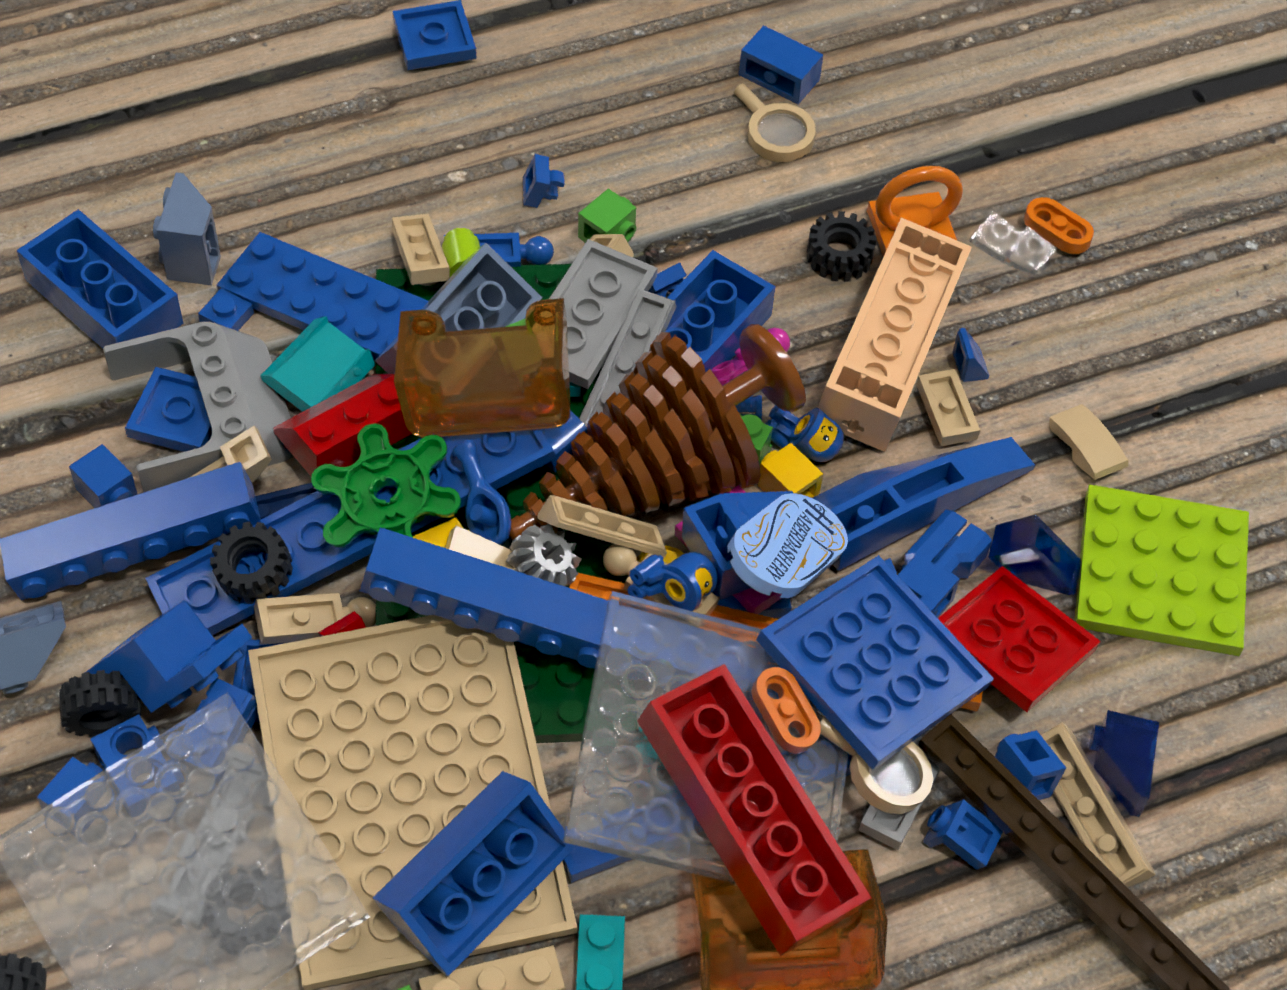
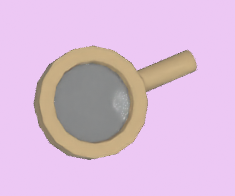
(778, 129)
(895, 784)

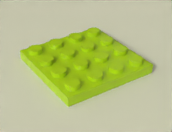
(1163, 570)

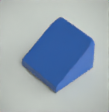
(969, 358)

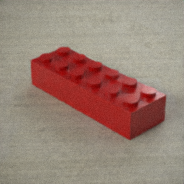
(753, 809)

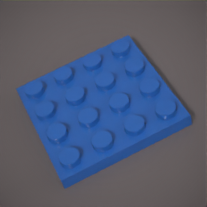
(875, 661)

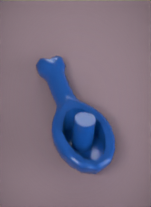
(486, 508)

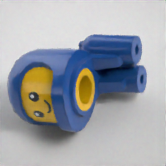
(811, 434)
(681, 581)

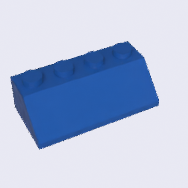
(475, 872)

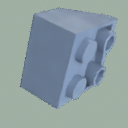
(187, 234)

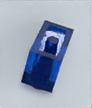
(1035, 555)
(1126, 757)

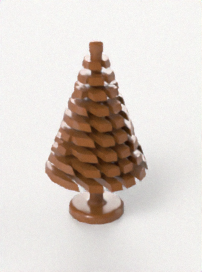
(670, 431)

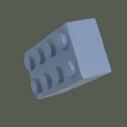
(477, 296)

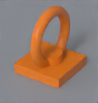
(921, 209)

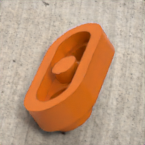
(1059, 225)
(788, 711)

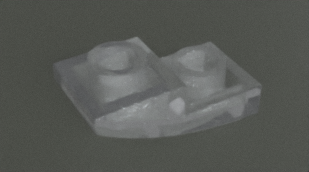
(1019, 250)

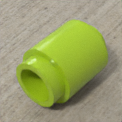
(458, 246)

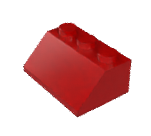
(331, 428)

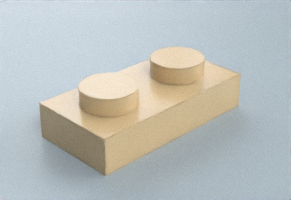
(948, 407)

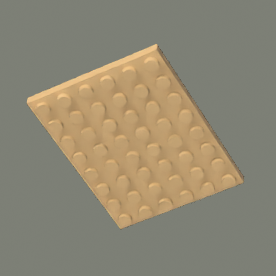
(383, 749)

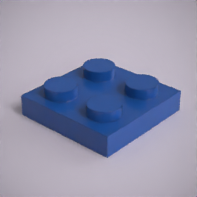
(434, 35)
(170, 412)

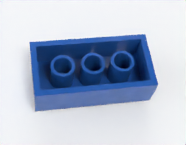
(98, 282)
(716, 306)

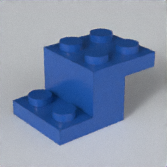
(172, 657)

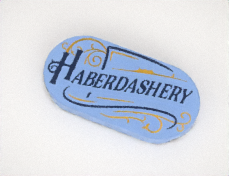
(787, 545)

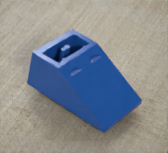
(713, 523)

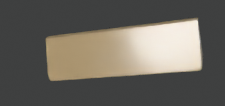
(1094, 812)

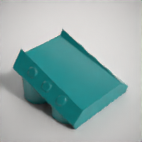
(318, 365)

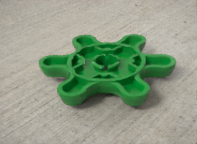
(381, 467)

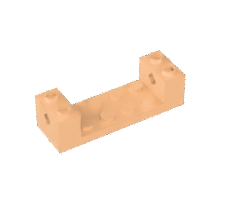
(893, 333)

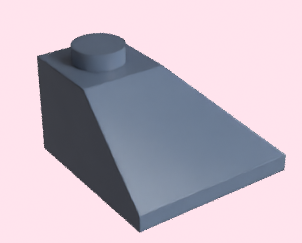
(27, 643)

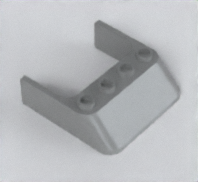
(230, 384)

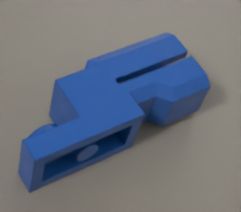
(942, 558)

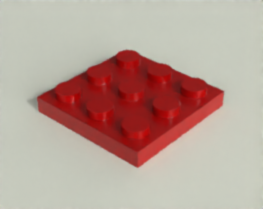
(1018, 637)

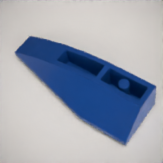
(907, 496)

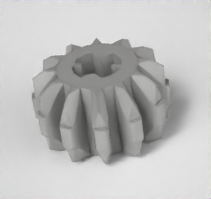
(544, 555)

